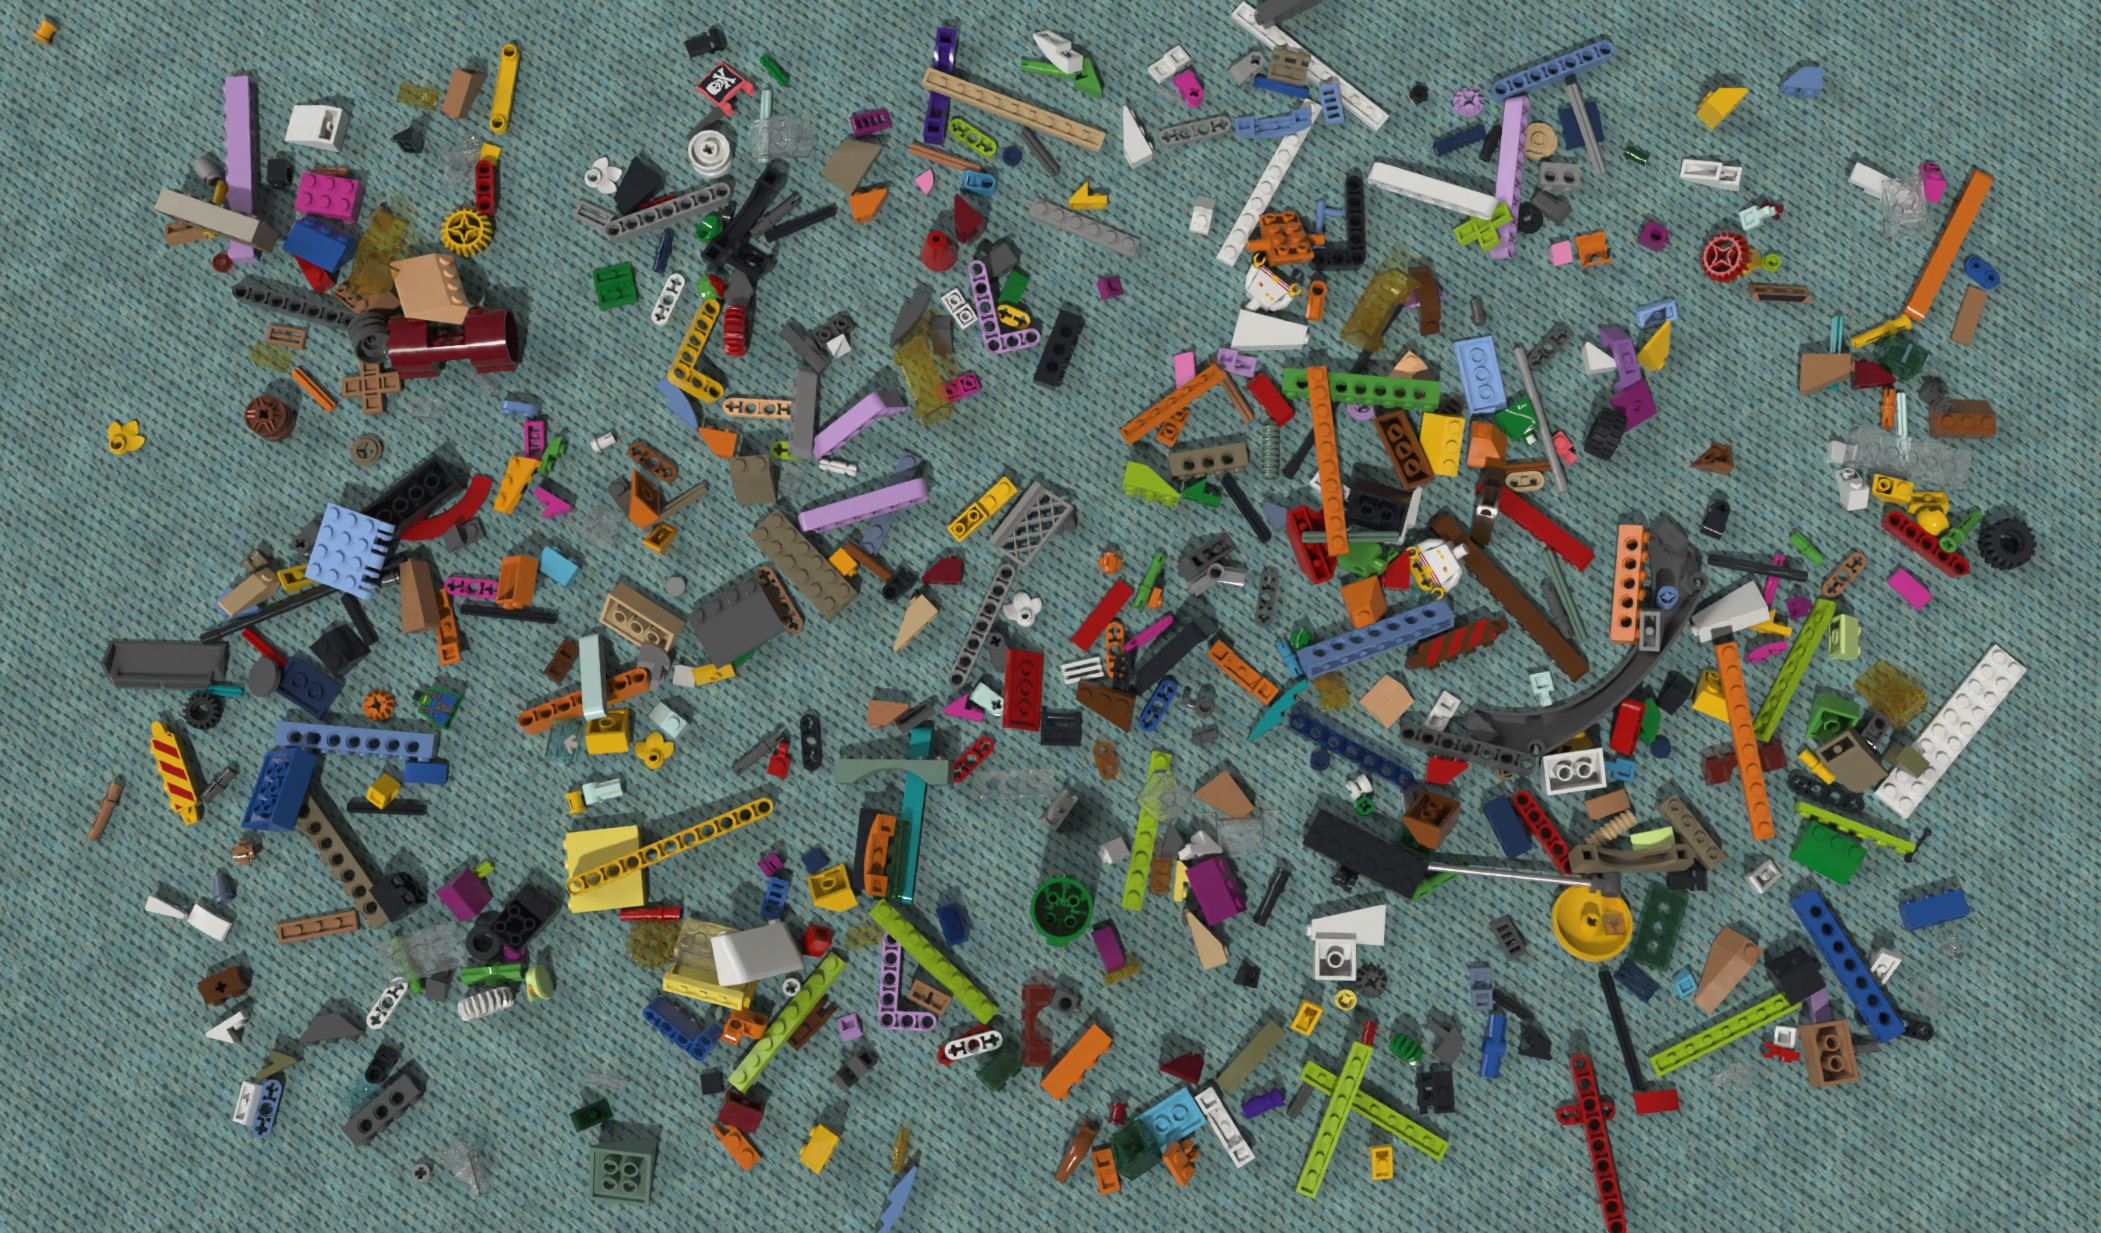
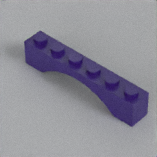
(938, 104)

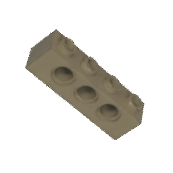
(1236, 452)
(1690, 832)

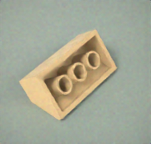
(640, 619)

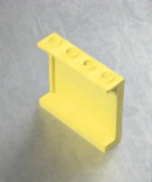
(595, 848)
(704, 986)

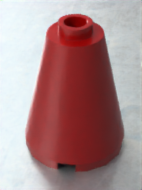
(938, 252)

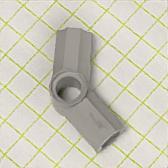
(1204, 580)

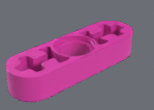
(458, 591)

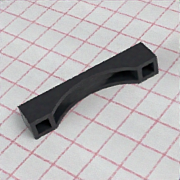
(760, 198)

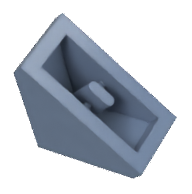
(1275, 515)

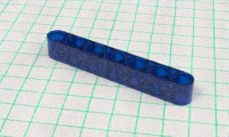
(1361, 752)

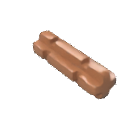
(342, 172)

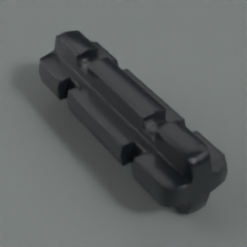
(1510, 1004)

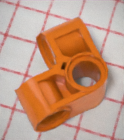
(744, 1023)

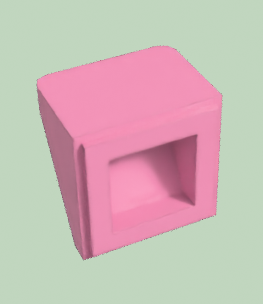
(1561, 253)

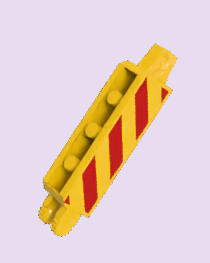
(176, 772)

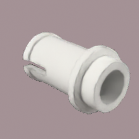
(602, 442)

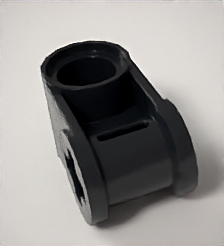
(1715, 523)
(899, 585)
(382, 1063)

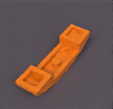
(448, 636)
(1242, 673)
(876, 853)

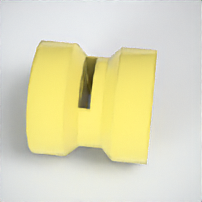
(1345, 999)

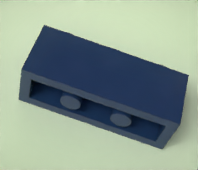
(1507, 826)

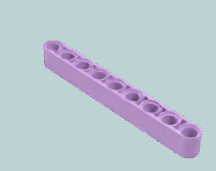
(1511, 171)

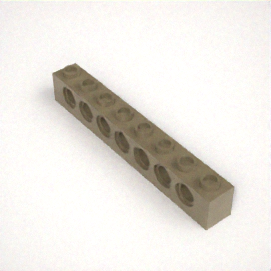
(351, 860)

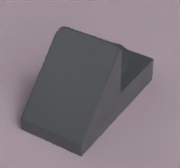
(621, 494)
(461, 536)
(439, 985)

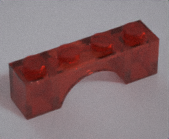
(1720, 769)
(1036, 1052)

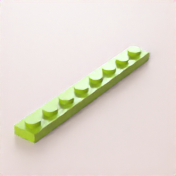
(1793, 669)
(1143, 845)
(933, 961)
(787, 1022)
(1720, 1034)
(1378, 1113)
(1334, 1119)

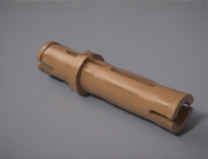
(107, 806)

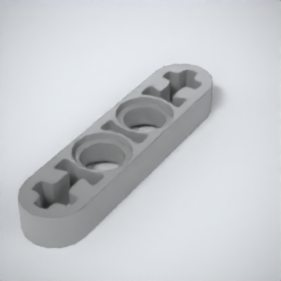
(1193, 129)

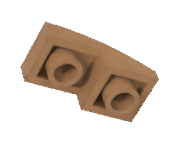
(1607, 804)

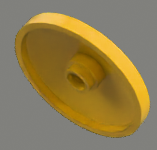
(1580, 927)

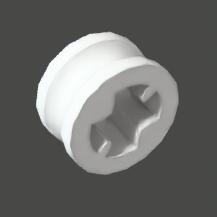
(786, 984)

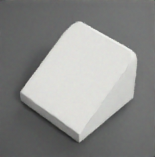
(1836, 452)
(683, 676)
(1786, 1037)

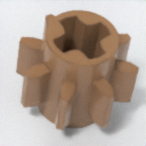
(244, 852)

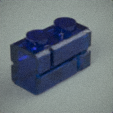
(951, 925)

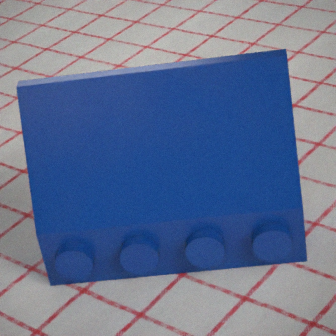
(280, 790)

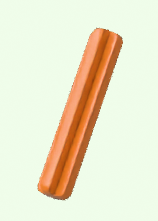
(313, 389)

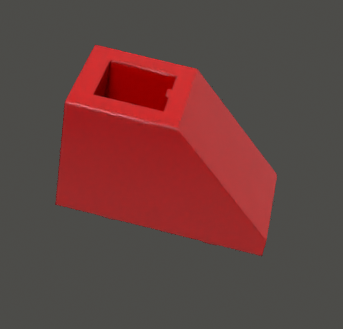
(1442, 771)

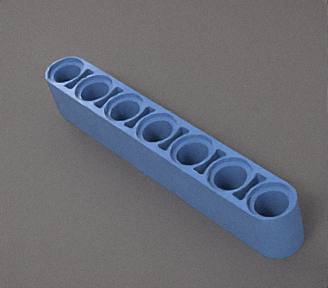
(1557, 65)

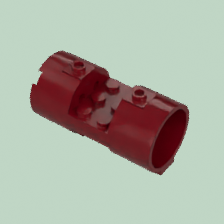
(485, 338)

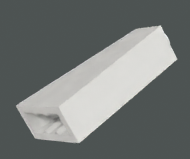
(1267, 333)
(1731, 613)
(1362, 925)

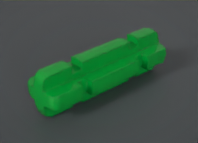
(774, 70)

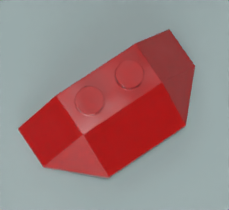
(1311, 557)

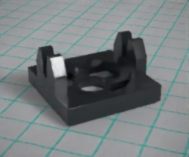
(756, 271)

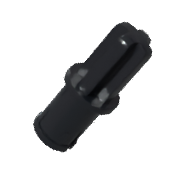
(1491, 143)

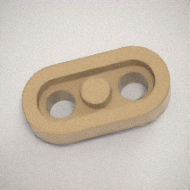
(1523, 481)

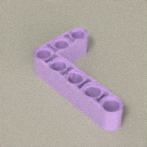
(991, 316)
(855, 420)
(894, 990)

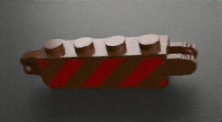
(1456, 642)

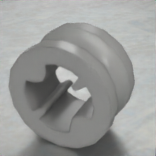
(418, 1167)

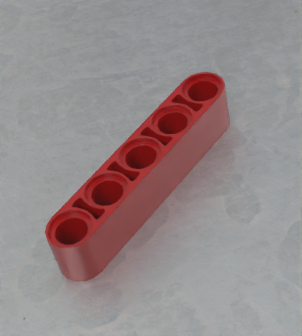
(1915, 543)
(1535, 828)

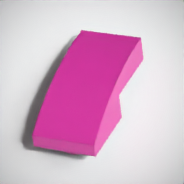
(962, 387)
(1910, 589)
(1763, 652)

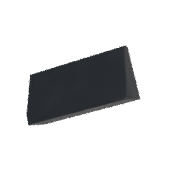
(409, 141)

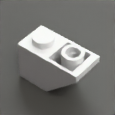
(1852, 489)
(1113, 851)

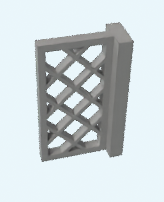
(1019, 515)

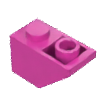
(1933, 181)

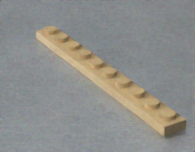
(1013, 109)

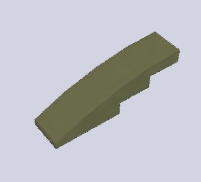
(1250, 1056)

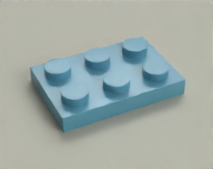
(1173, 1118)

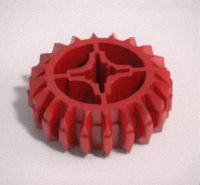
(1738, 249)
(736, 330)

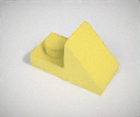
(1180, 877)

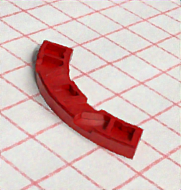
(458, 515)

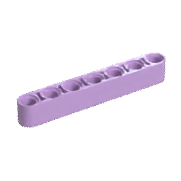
(863, 507)

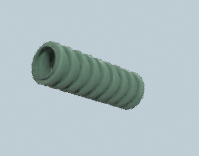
(1270, 451)

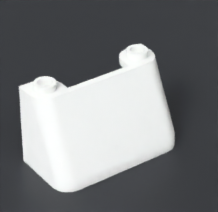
(755, 953)

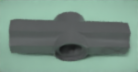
(805, 348)

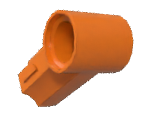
(1315, 302)

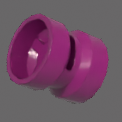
(767, 867)

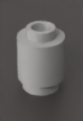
(207, 171)

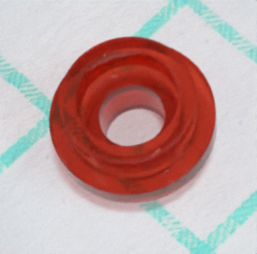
(217, 260)

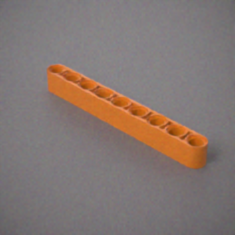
(1948, 245)

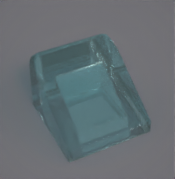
(1417, 598)

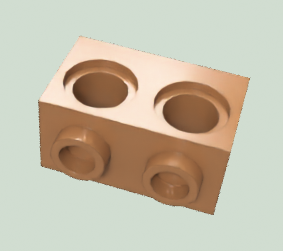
(929, 997)

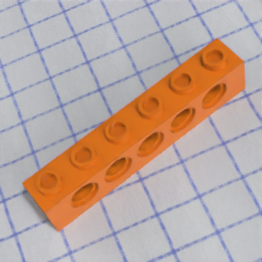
(1627, 535)

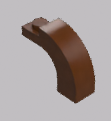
(1426, 300)

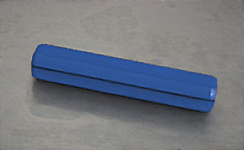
(1280, 87)

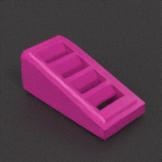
(541, 424)

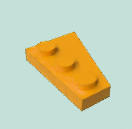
(516, 477)

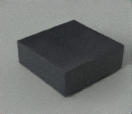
(711, 1083)

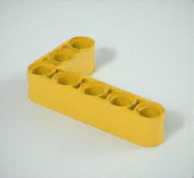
(692, 352)

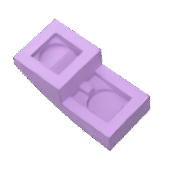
(1232, 362)

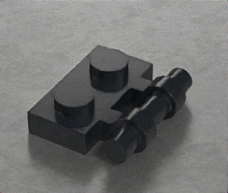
(1442, 1092)

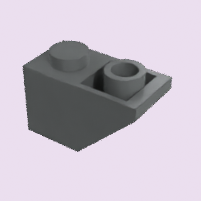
(739, 291)

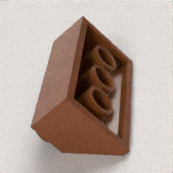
(1404, 450)

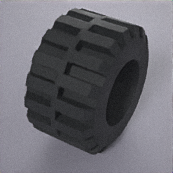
(1605, 434)
(2018, 533)

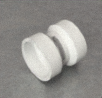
(1359, 786)

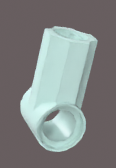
(599, 791)

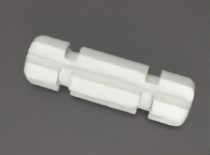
(839, 467)

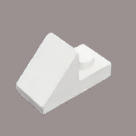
(1202, 215)
(1200, 848)
(1763, 877)
(1883, 965)
(225, 1030)

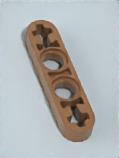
(781, 599)

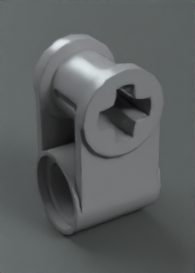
(1245, 70)

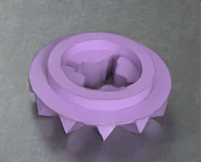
(1468, 110)
(1364, 414)

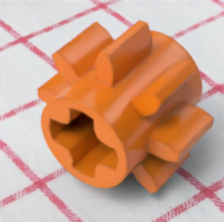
(1110, 563)

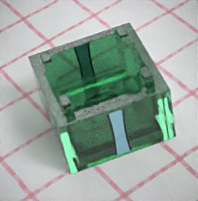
(1901, 358)

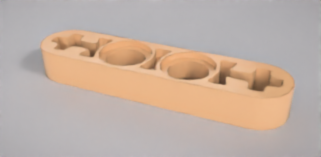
(760, 408)

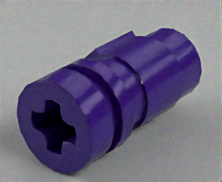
(1263, 1103)

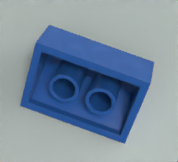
(320, 244)

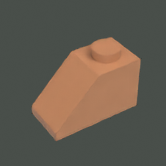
(884, 713)

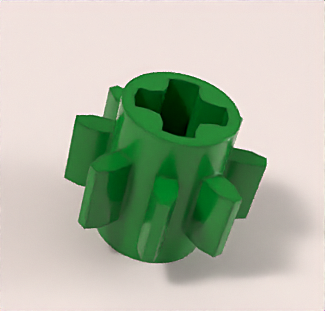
(1301, 639)

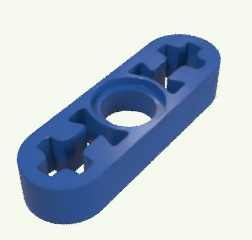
(1160, 690)

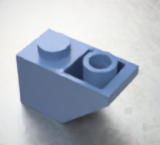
(1804, 82)

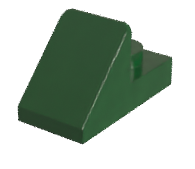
(591, 1115)

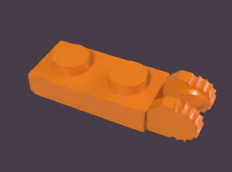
(738, 1146)

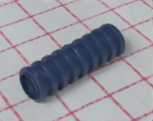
(1459, 140)

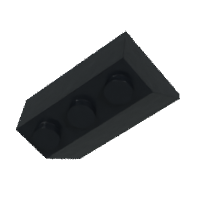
(1378, 506)

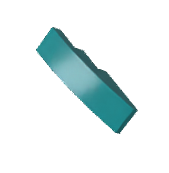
(1273, 716)

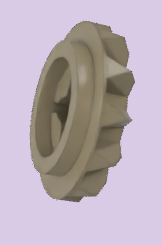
(360, 445)

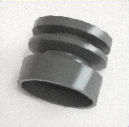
(369, 337)

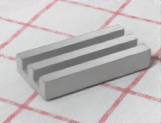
(579, 209)

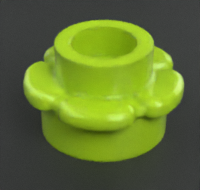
(1775, 259)

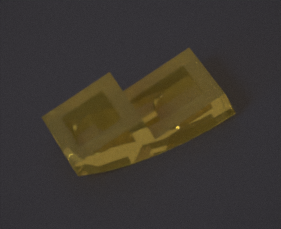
(417, 97)

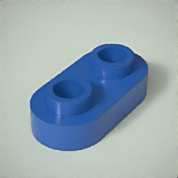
(1981, 274)

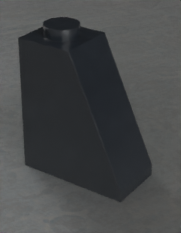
(636, 188)

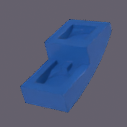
(425, 773)

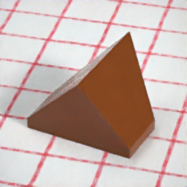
(1716, 459)

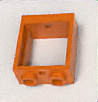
(517, 581)

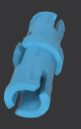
(1289, 658)

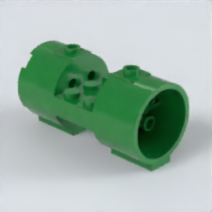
(1061, 910)

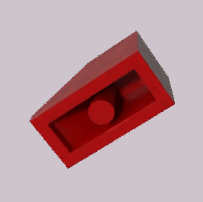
(1397, 574)

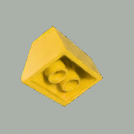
(1442, 441)

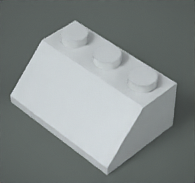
(1572, 771)

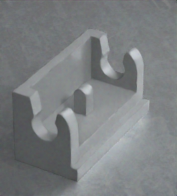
(1059, 809)

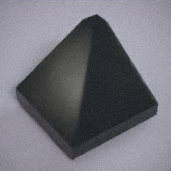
(1245, 976)

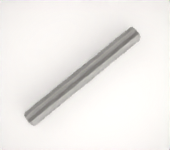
(1586, 129)

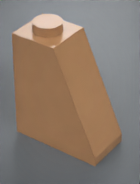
(462, 92)
(1824, 370)
(1225, 796)

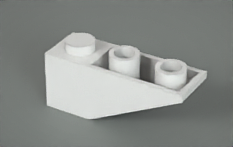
(1135, 147)

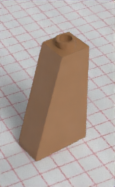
(418, 598)

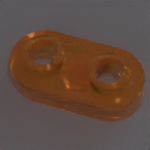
(1105, 761)

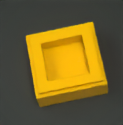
(491, 154)

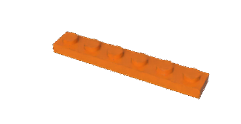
(1172, 404)

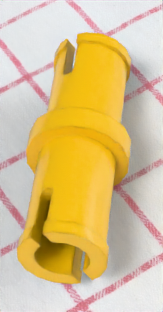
(1816, 766)

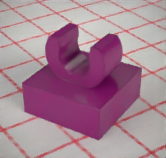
(1798, 607)

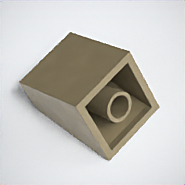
(753, 479)

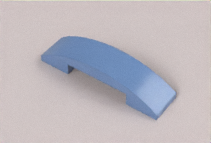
(1273, 127)

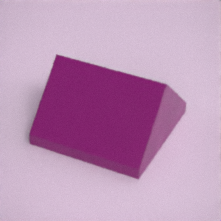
(464, 895)

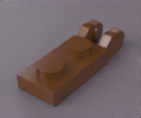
(810, 1026)

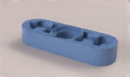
(268, 1124)

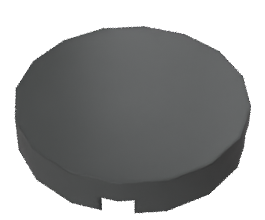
(264, 677)

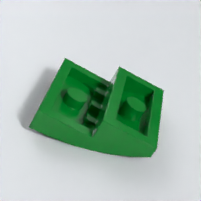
(615, 286)

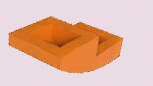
(1105, 1171)

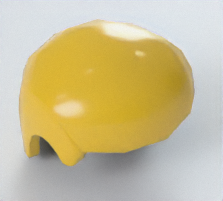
(1932, 522)

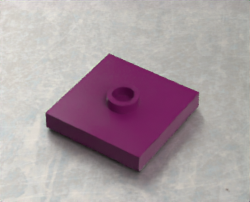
(1634, 403)

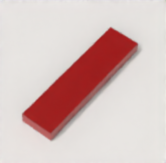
(1102, 616)

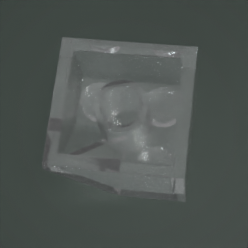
(1164, 797)

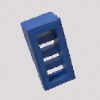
(782, 900)

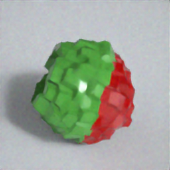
(711, 287)

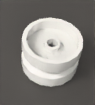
(710, 154)

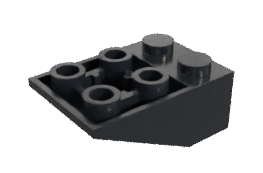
(523, 918)

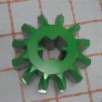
(1406, 1048)

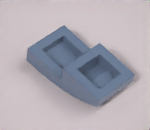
(1480, 987)

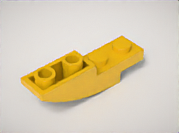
(983, 510)

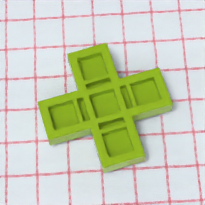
(1484, 230)

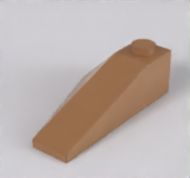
(1727, 964)

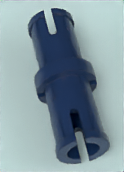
(662, 253)

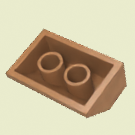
(1828, 1053)

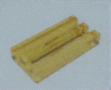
(286, 363)

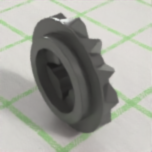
(1361, 980)

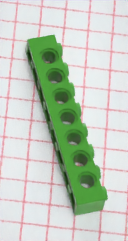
(1371, 384)

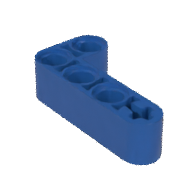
(681, 1029)

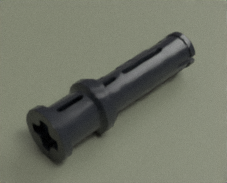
(1275, 888)

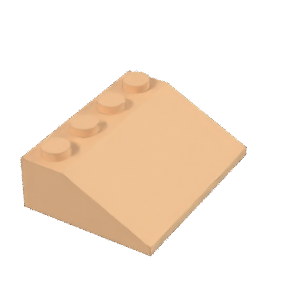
(431, 288)

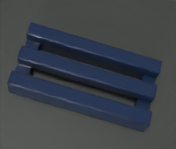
(1650, 993)

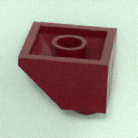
(1184, 1067)

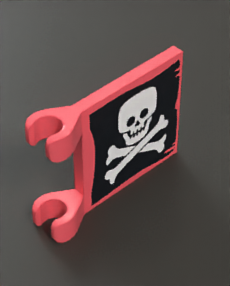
(722, 85)

